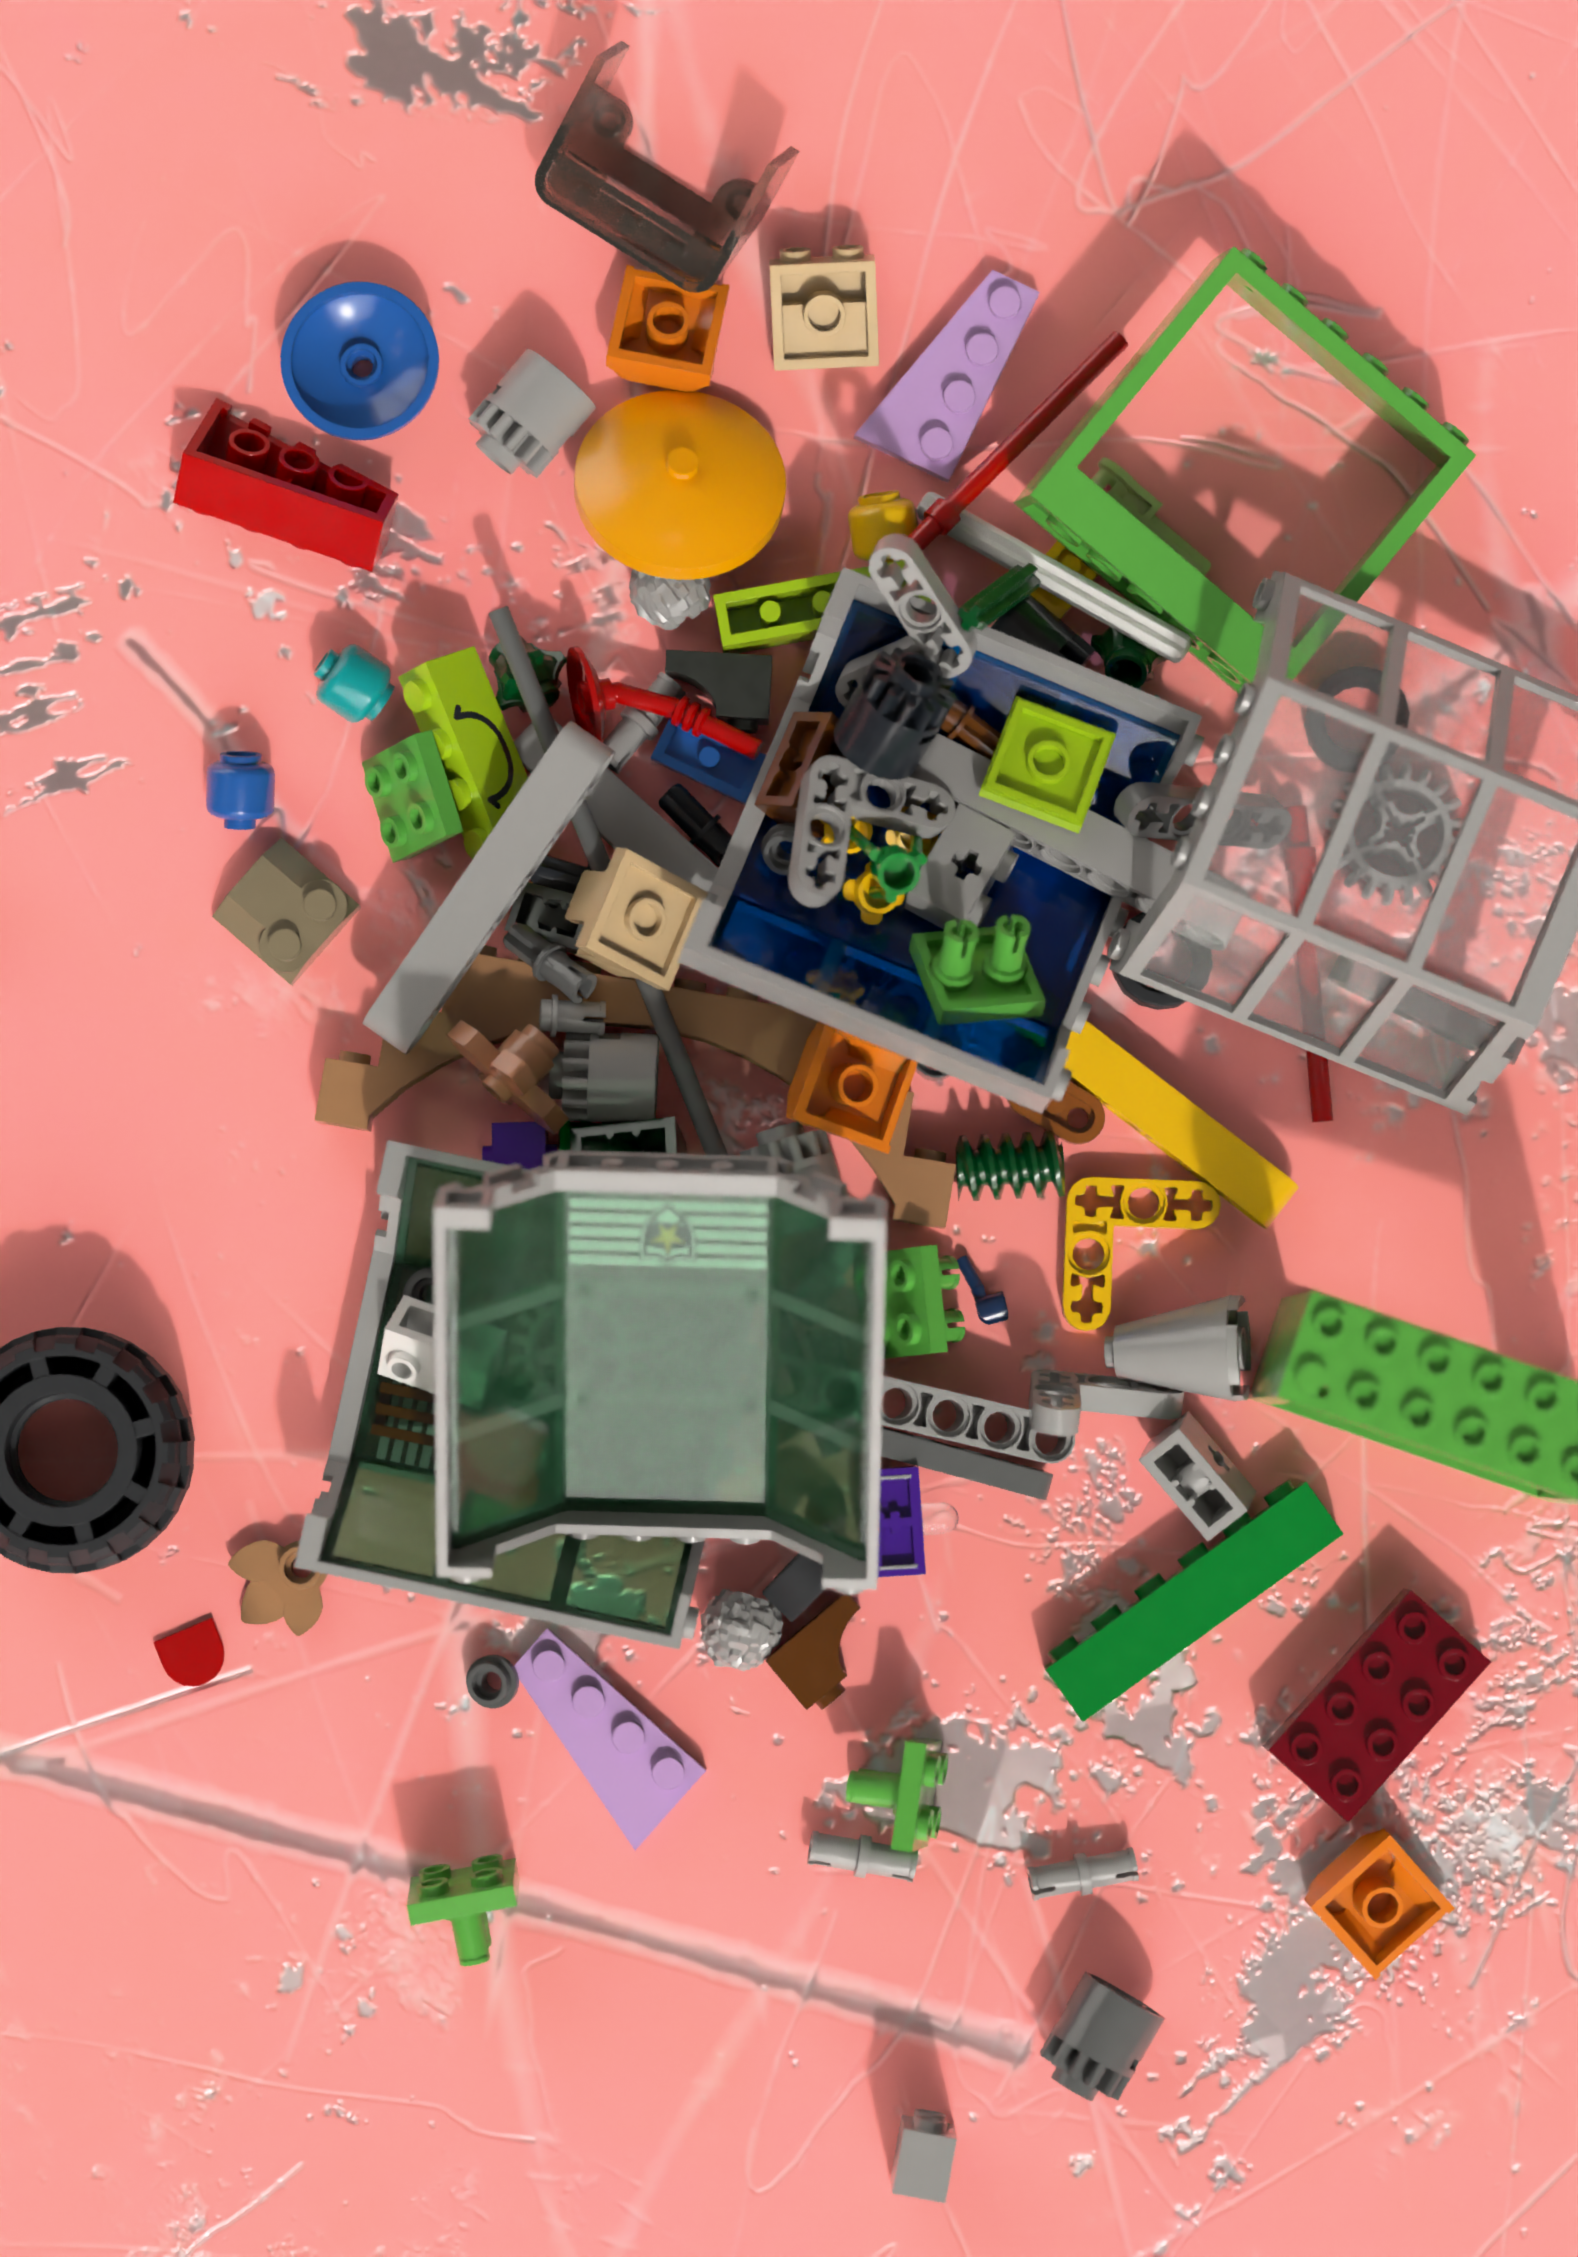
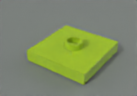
(1047, 764)

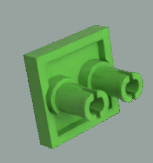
(412, 796)
(978, 971)
(914, 1302)
(907, 1792)
(464, 1899)

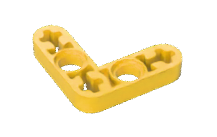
(1101, 1229)

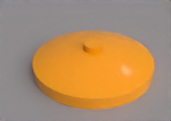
(679, 484)

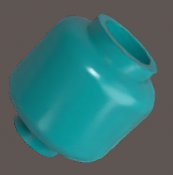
(353, 683)

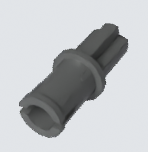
(550, 962)

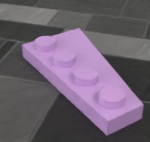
(947, 388)
(614, 1744)

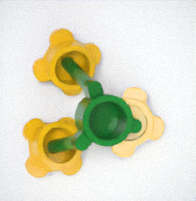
(891, 871)

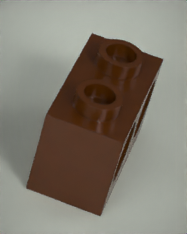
(804, 742)

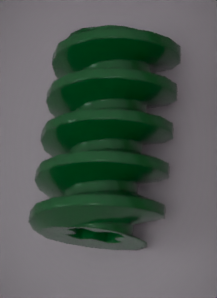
(1009, 1165)

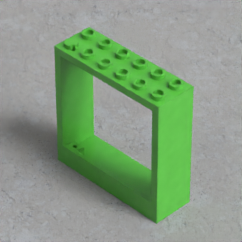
(1145, 566)
(1422, 1395)

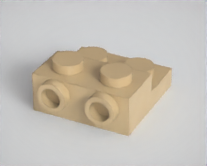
(824, 309)

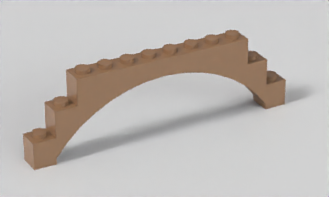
(505, 997)

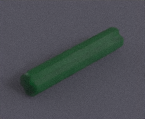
(998, 597)

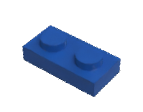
(707, 762)

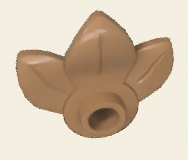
(276, 1588)

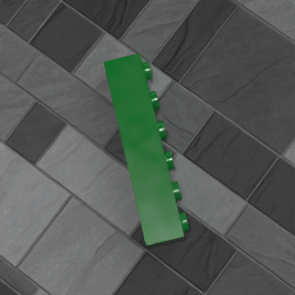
(1192, 1600)

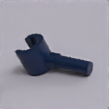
(989, 1307)

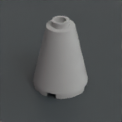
(1186, 1349)

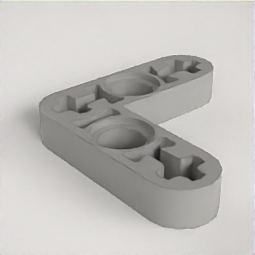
(922, 629)
(852, 801)
(1061, 1395)

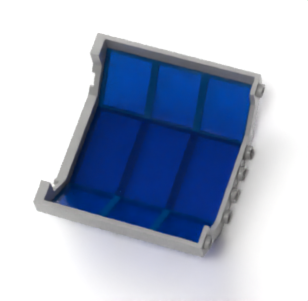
(863, 973)

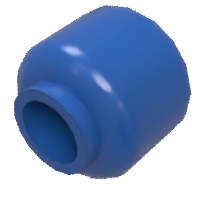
(240, 789)

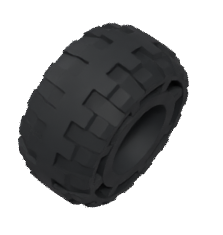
(152, 1455)

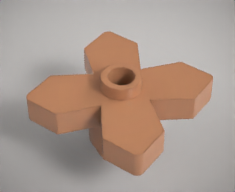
(514, 1070)

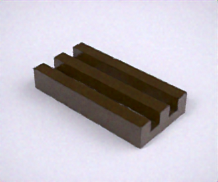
(385, 1409)

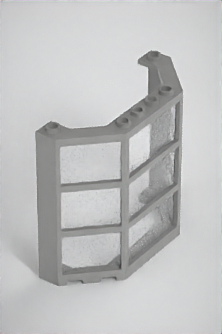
(1376, 851)

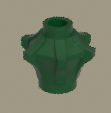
(1125, 658)
(546, 667)

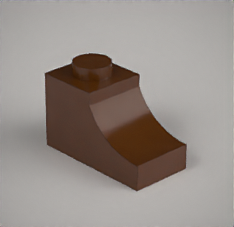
(810, 1658)

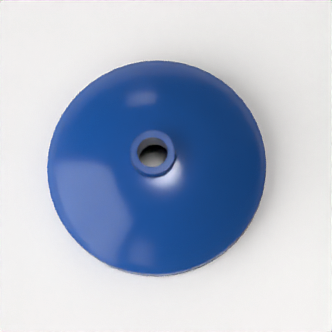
(351, 326)

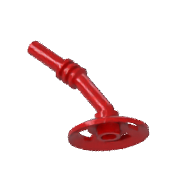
(595, 696)

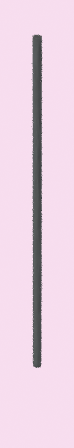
(599, 861)

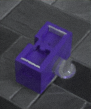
(906, 1521)

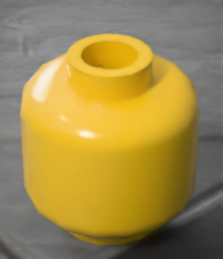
(879, 516)

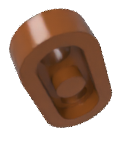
(1056, 1115)

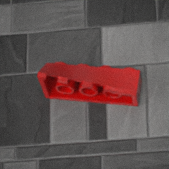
(283, 490)

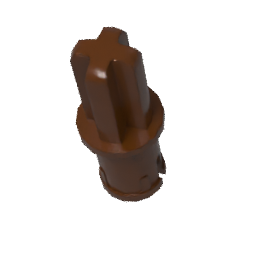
(971, 729)

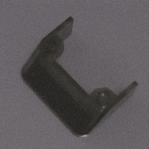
(635, 204)

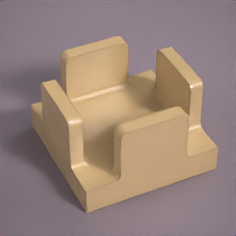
(634, 918)

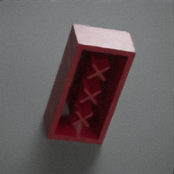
(1376, 1704)

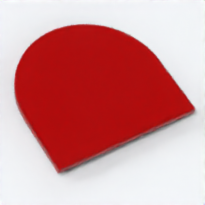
(192, 1654)

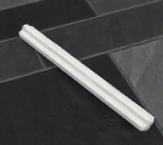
(1067, 584)

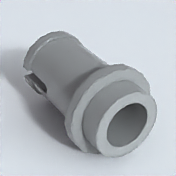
(568, 1016)

